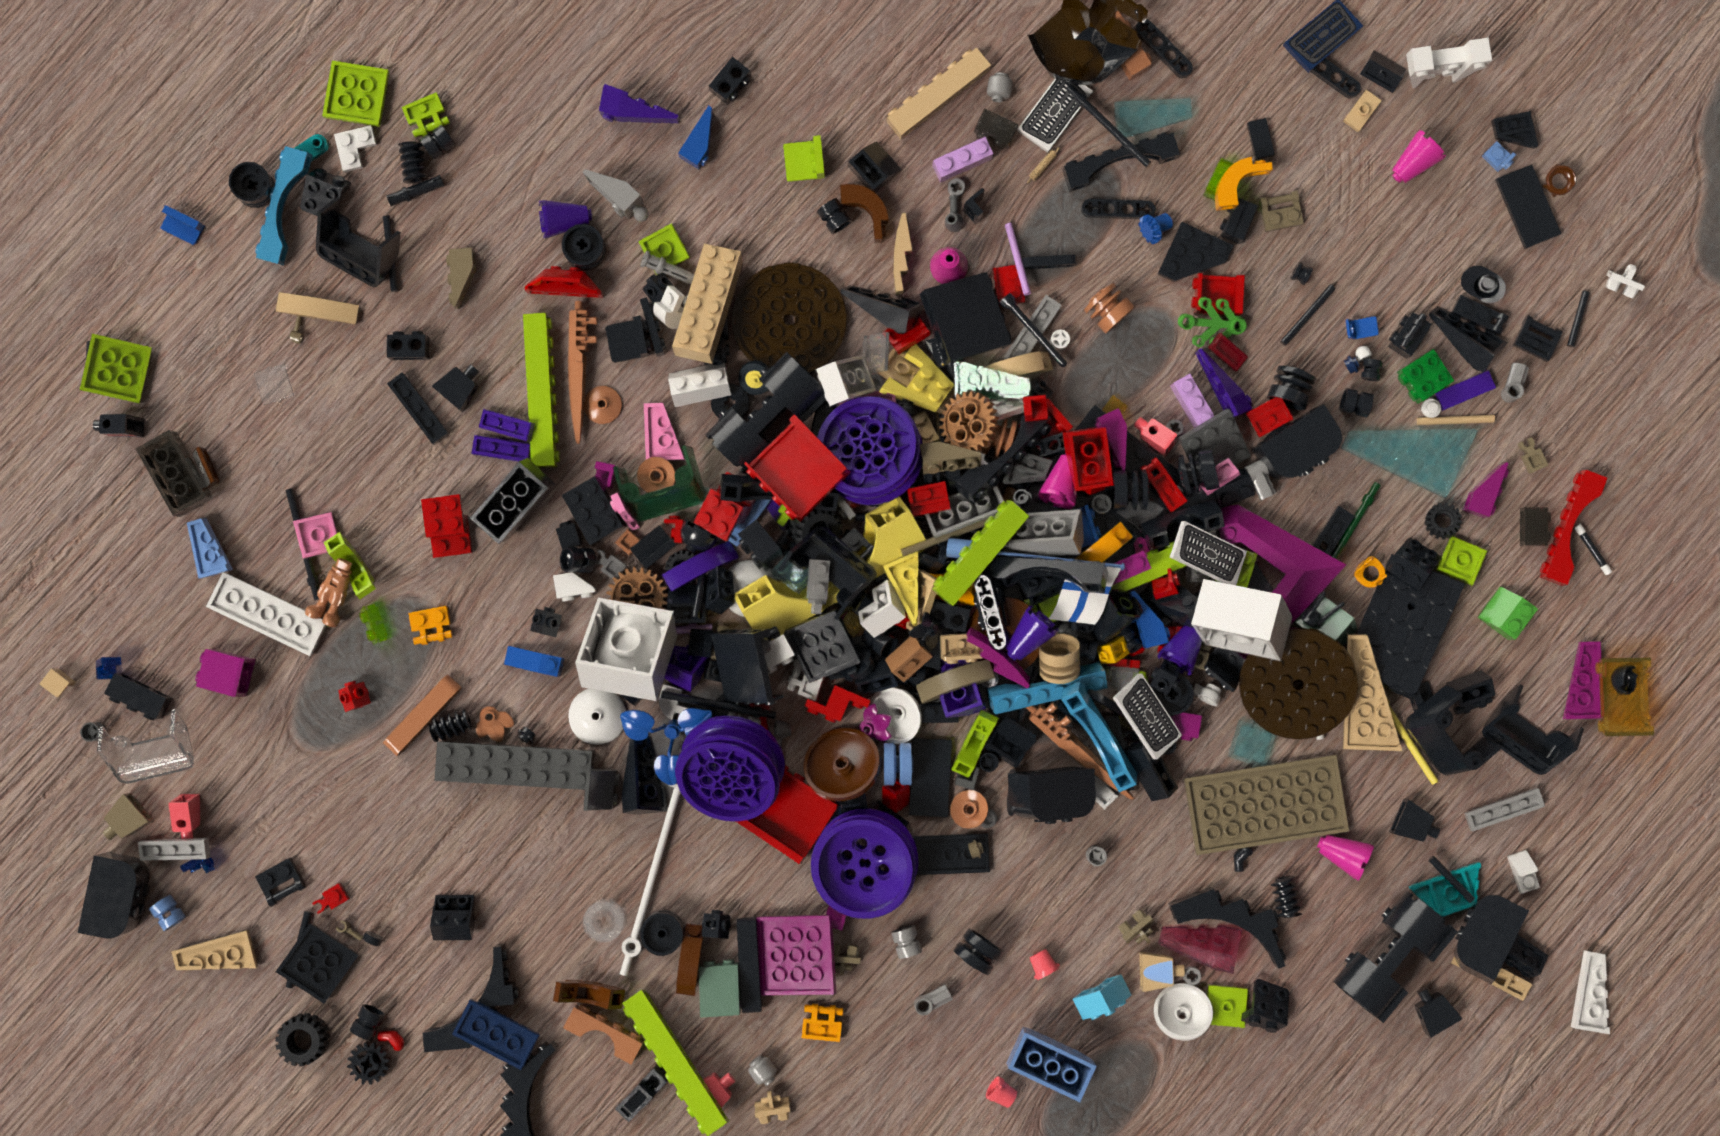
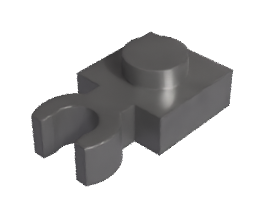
(611, 565)

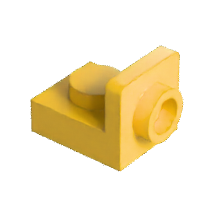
(1113, 651)

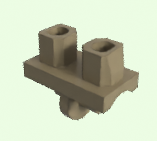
(1143, 922)
(851, 957)

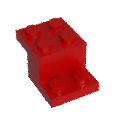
(722, 516)
(446, 526)
(837, 704)

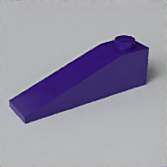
(961, 701)

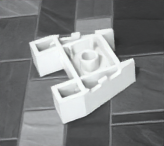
(1451, 61)

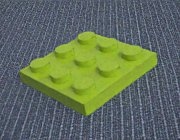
(355, 93)
(115, 368)

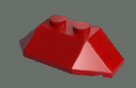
(563, 283)

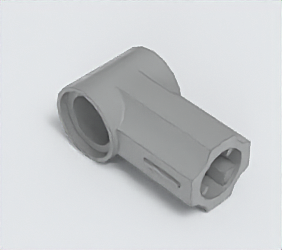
(1515, 381)
(1259, 476)
(934, 998)

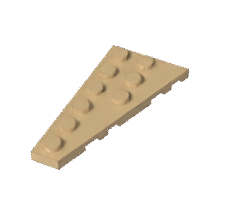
(1370, 719)

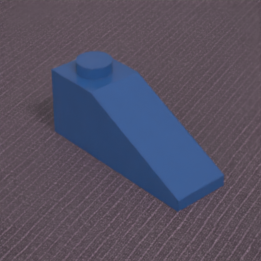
(696, 147)
(1150, 626)
(534, 661)

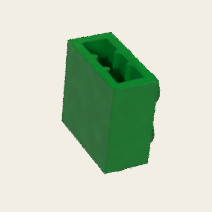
(1424, 376)

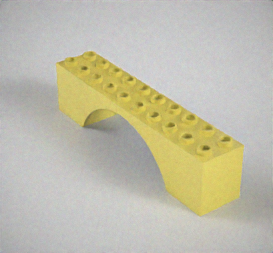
(773, 603)

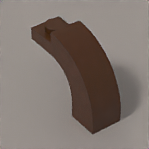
(864, 198)
(689, 960)
(589, 992)

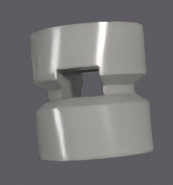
(906, 941)

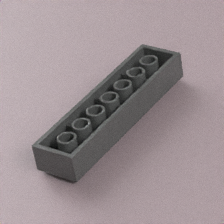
(512, 765)

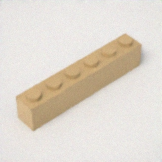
(938, 93)

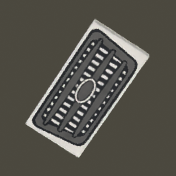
(1051, 114)
(1208, 554)
(1147, 716)

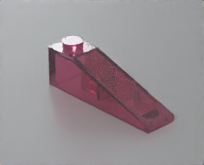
(1208, 946)

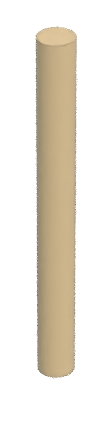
(1456, 420)

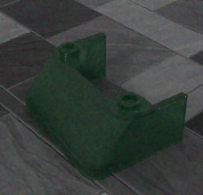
(685, 494)

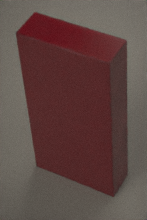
(1227, 352)

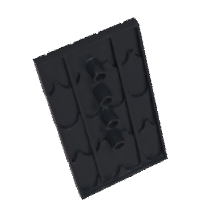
(1407, 627)

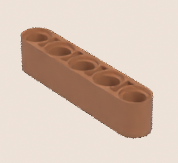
(422, 715)

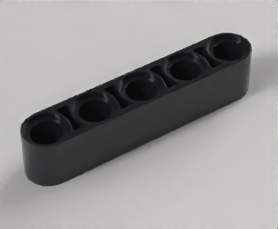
(749, 965)

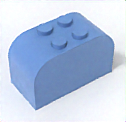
(1051, 1063)

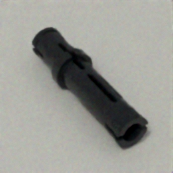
(408, 193)

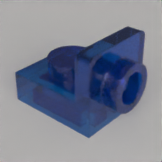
(107, 667)
(195, 864)

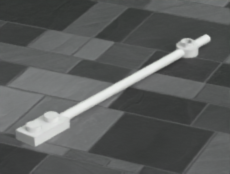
(630, 953)

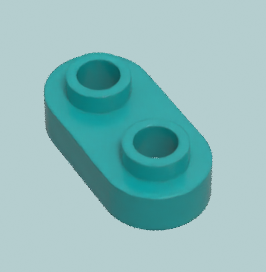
(309, 146)

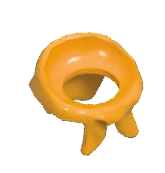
(1370, 561)

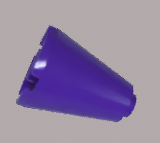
(560, 216)
(1030, 634)
(1183, 649)

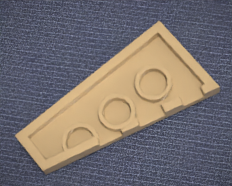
(221, 953)

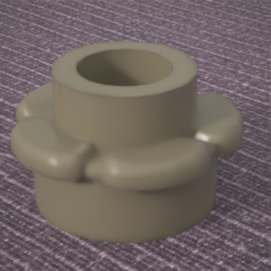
(975, 849)

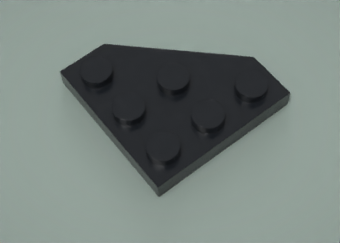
(1193, 253)

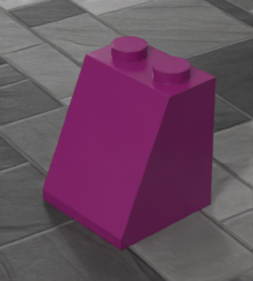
(225, 673)

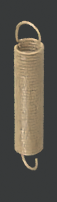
(1042, 165)

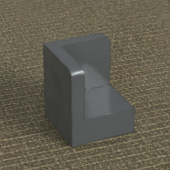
(963, 781)

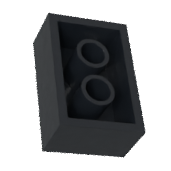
(593, 511)

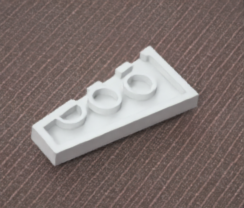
(1591, 996)

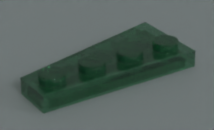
(989, 382)

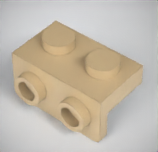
(955, 648)

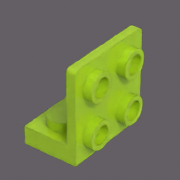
(804, 160)

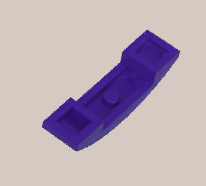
(699, 565)

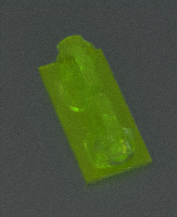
(373, 631)

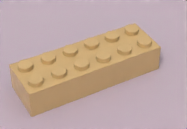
(707, 303)

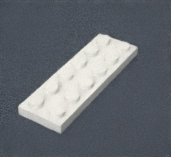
(266, 614)

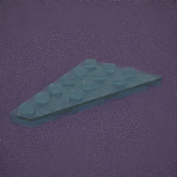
(1419, 456)

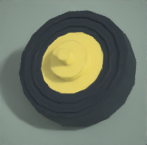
(750, 376)

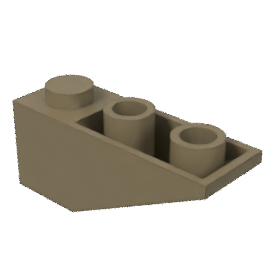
(462, 270)
(945, 457)

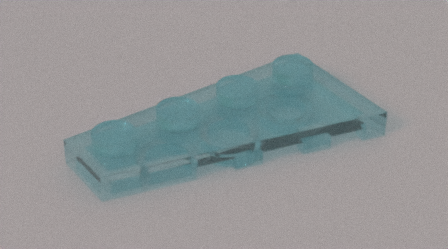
(1147, 115)

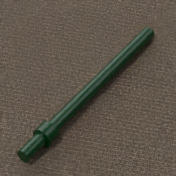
(1367, 501)

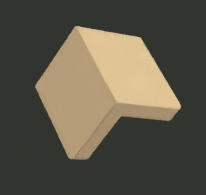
(56, 682)

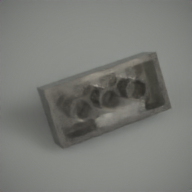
(174, 473)

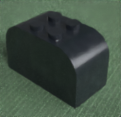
(1301, 445)
(513, 501)
(1052, 793)
(114, 895)
(1488, 936)

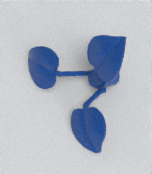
(639, 723)

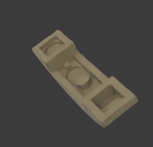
(955, 679)

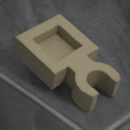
(1533, 458)

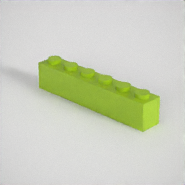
(980, 552)

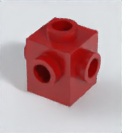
(354, 696)

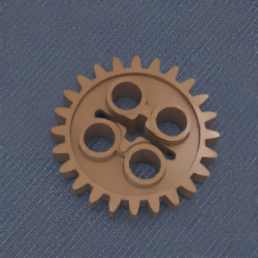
(969, 421)
(635, 580)

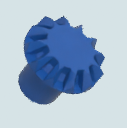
(1154, 227)

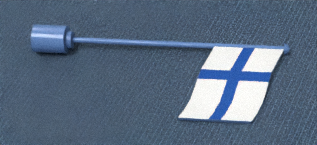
(1073, 602)

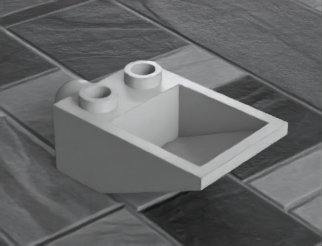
(620, 194)

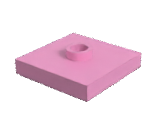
(313, 532)

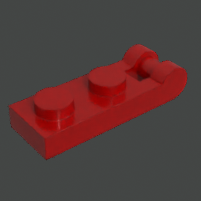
(1164, 485)

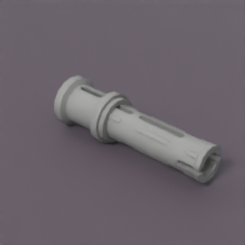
(660, 265)

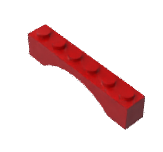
(1559, 563)

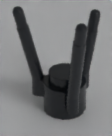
(1312, 616)

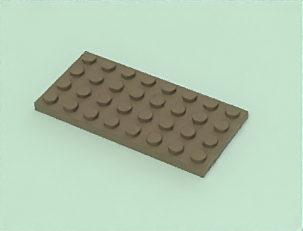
(1266, 804)

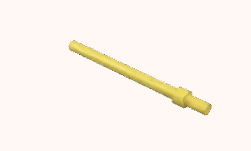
(1413, 749)

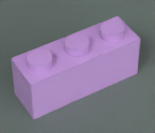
(962, 159)
(1192, 400)

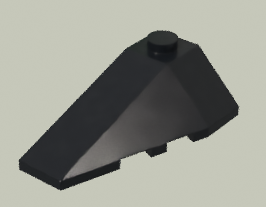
(893, 313)
(1474, 345)
(641, 786)

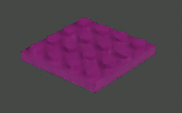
(796, 955)

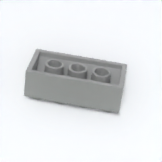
(963, 512)
(1048, 534)

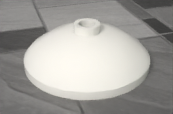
(743, 575)
(609, 708)
(902, 726)
(1183, 1000)

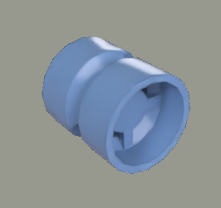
(164, 906)

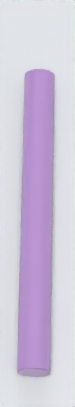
(1017, 258)

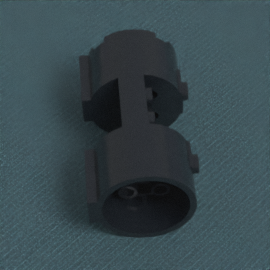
(792, 389)
(1417, 929)

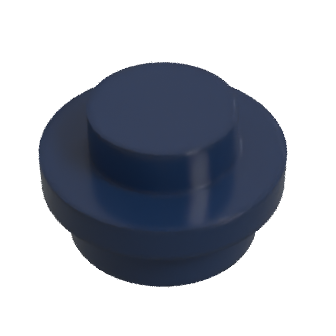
(1351, 364)

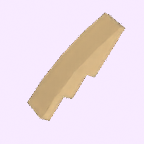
(902, 248)
(317, 308)
(1509, 983)

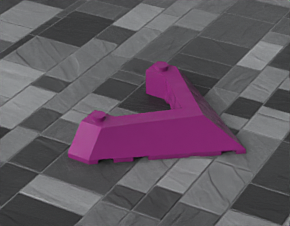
(1305, 566)

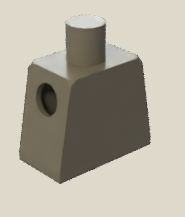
(126, 817)

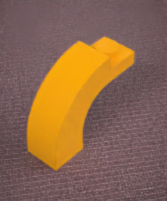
(1226, 190)
(1106, 544)

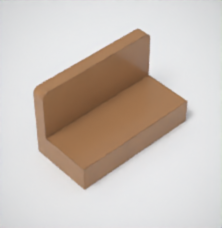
(908, 658)

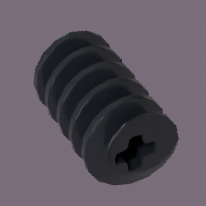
(411, 162)
(450, 726)
(1286, 897)

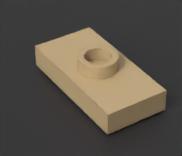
(1362, 110)

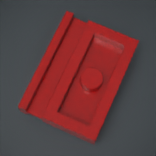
(1007, 281)
(902, 342)
(1269, 416)
(929, 499)

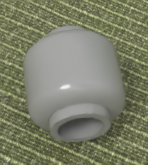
(999, 87)
(762, 1070)

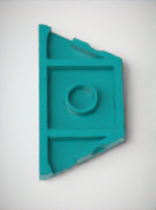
(1442, 896)

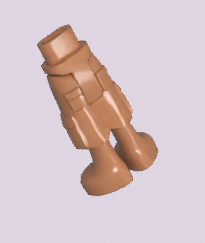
(332, 590)

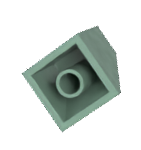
(1335, 626)
(719, 988)

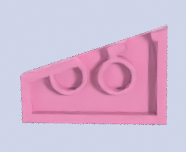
(659, 434)

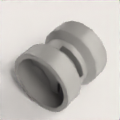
(1099, 855)

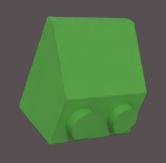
(1507, 613)

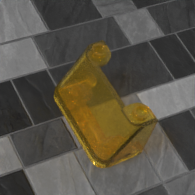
(1624, 713)

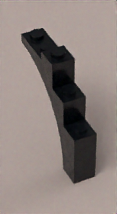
(1259, 923)
(497, 993)
(517, 1104)

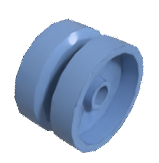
(898, 764)

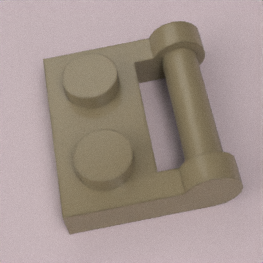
(1283, 217)

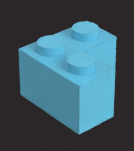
(1103, 998)

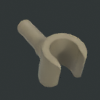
(295, 335)
(348, 929)

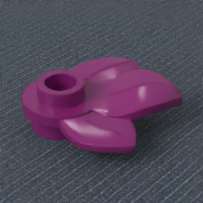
(876, 722)

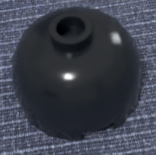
(696, 537)

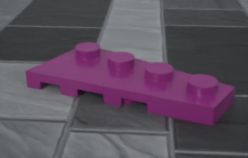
(1584, 690)

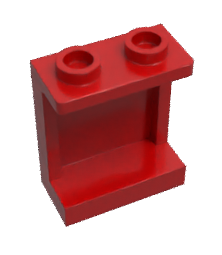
(1218, 287)

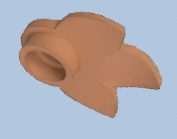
(495, 726)

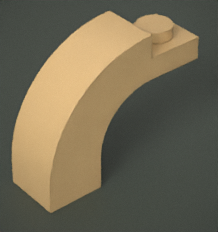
(1025, 364)

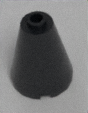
(1117, 615)

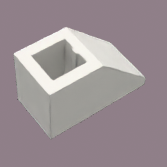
(572, 585)

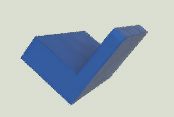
(181, 225)

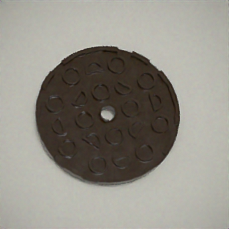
(795, 292)
(1307, 711)

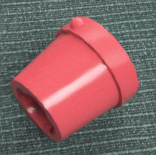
(1043, 964)
(1001, 1092)

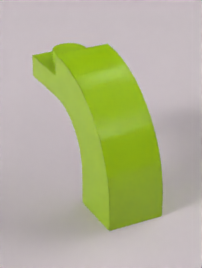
(361, 578)
(974, 743)

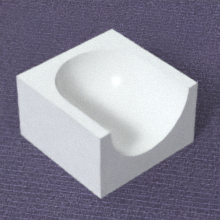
(1242, 619)
(626, 649)

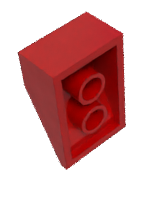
(1088, 458)

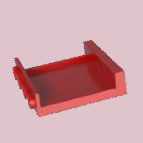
(797, 470)
(793, 819)

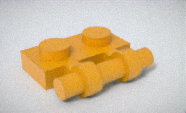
(428, 619)
(819, 1028)

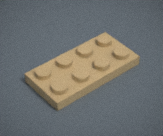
(904, 371)

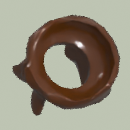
(1568, 174)

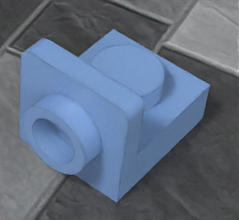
(1498, 157)

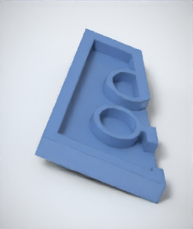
(206, 549)

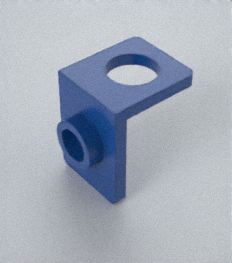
(1362, 328)

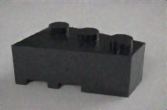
(1178, 606)

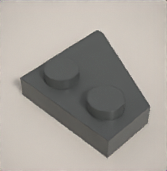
(1029, 469)

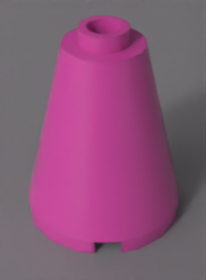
(1417, 158)
(948, 271)
(1059, 486)
(1346, 854)

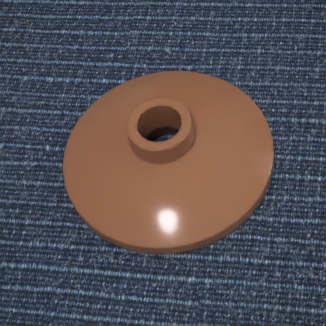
(607, 413)
(646, 474)
(962, 803)

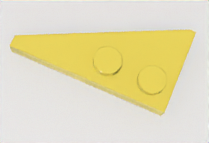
(904, 580)

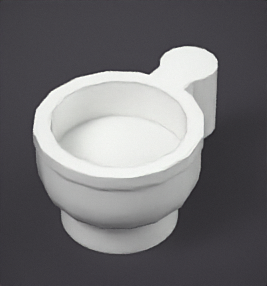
(1209, 694)

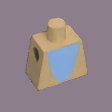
(1158, 971)

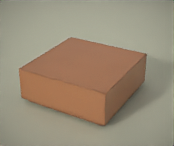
(627, 540)

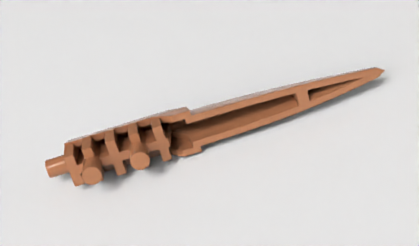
(577, 362)
(1069, 742)

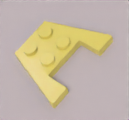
(928, 386)

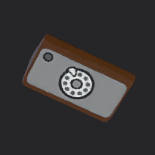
(205, 467)

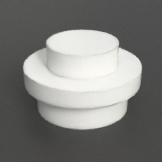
(1431, 408)

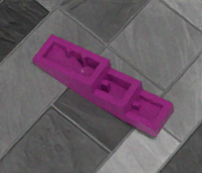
(1002, 662)

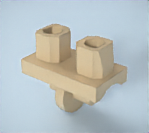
(771, 1106)

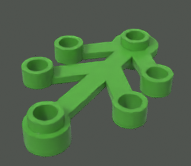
(1214, 323)

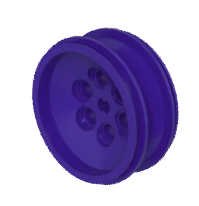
(902, 459)
(730, 768)
(852, 893)

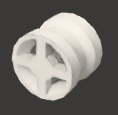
(1060, 336)

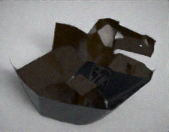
(1087, 40)

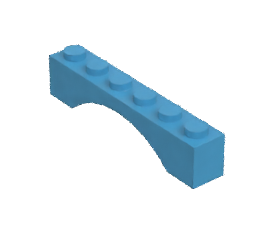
(292, 168)
(1015, 696)
(1084, 710)

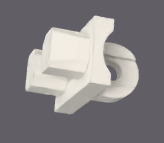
(1631, 286)

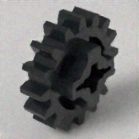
(377, 1064)

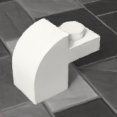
(670, 308)
(670, 707)

